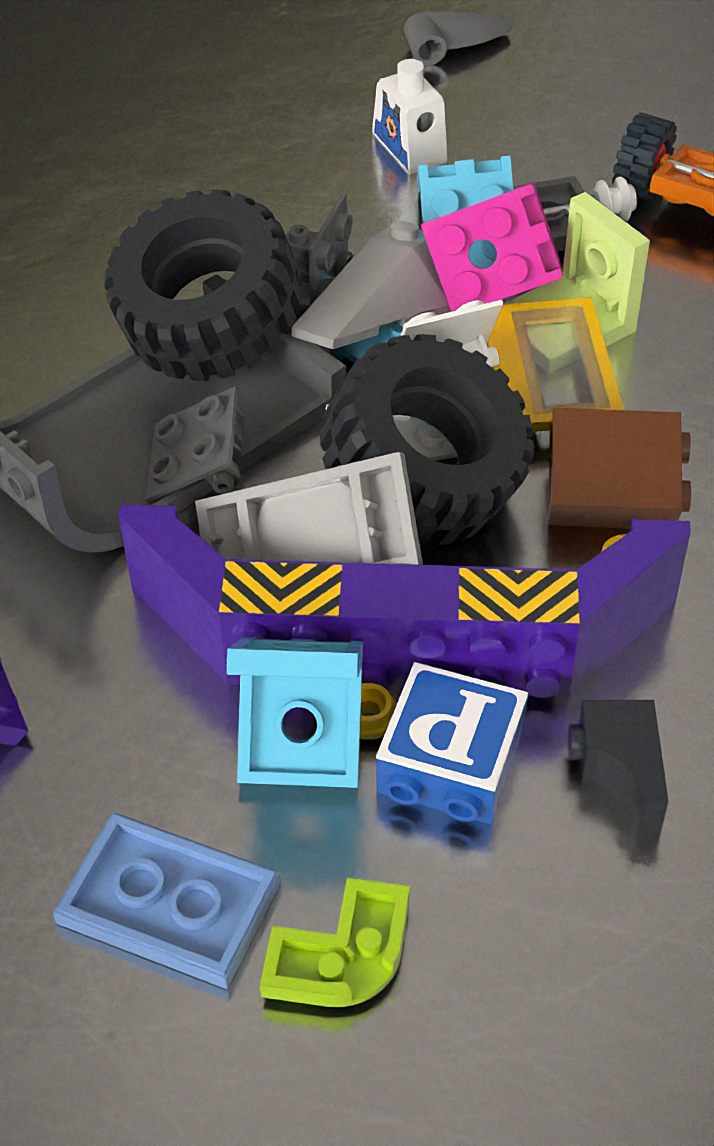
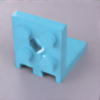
(459, 186)
(293, 675)

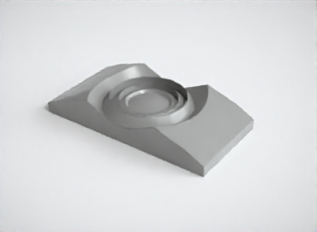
(324, 516)

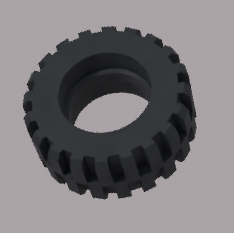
(187, 242)
(458, 398)

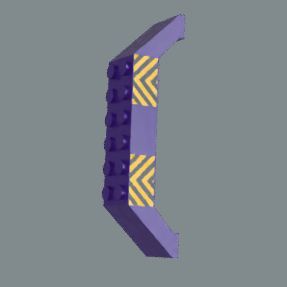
(488, 623)

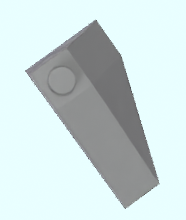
(380, 286)

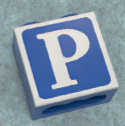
(451, 743)

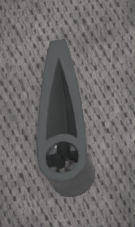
(434, 33)

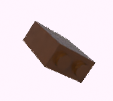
(616, 467)

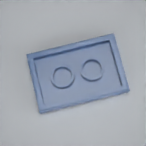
(168, 899)

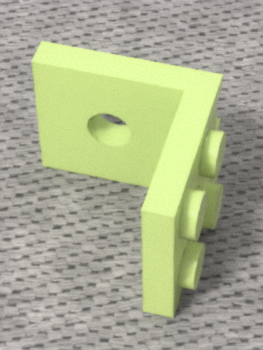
(603, 262)

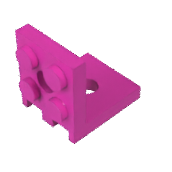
(522, 242)

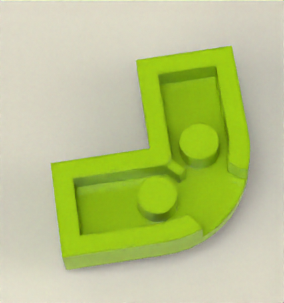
(344, 965)

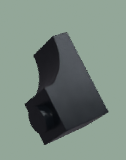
(623, 754)

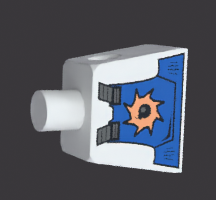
(410, 117)

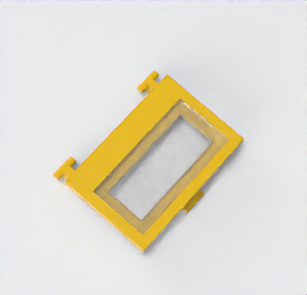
(555, 357)

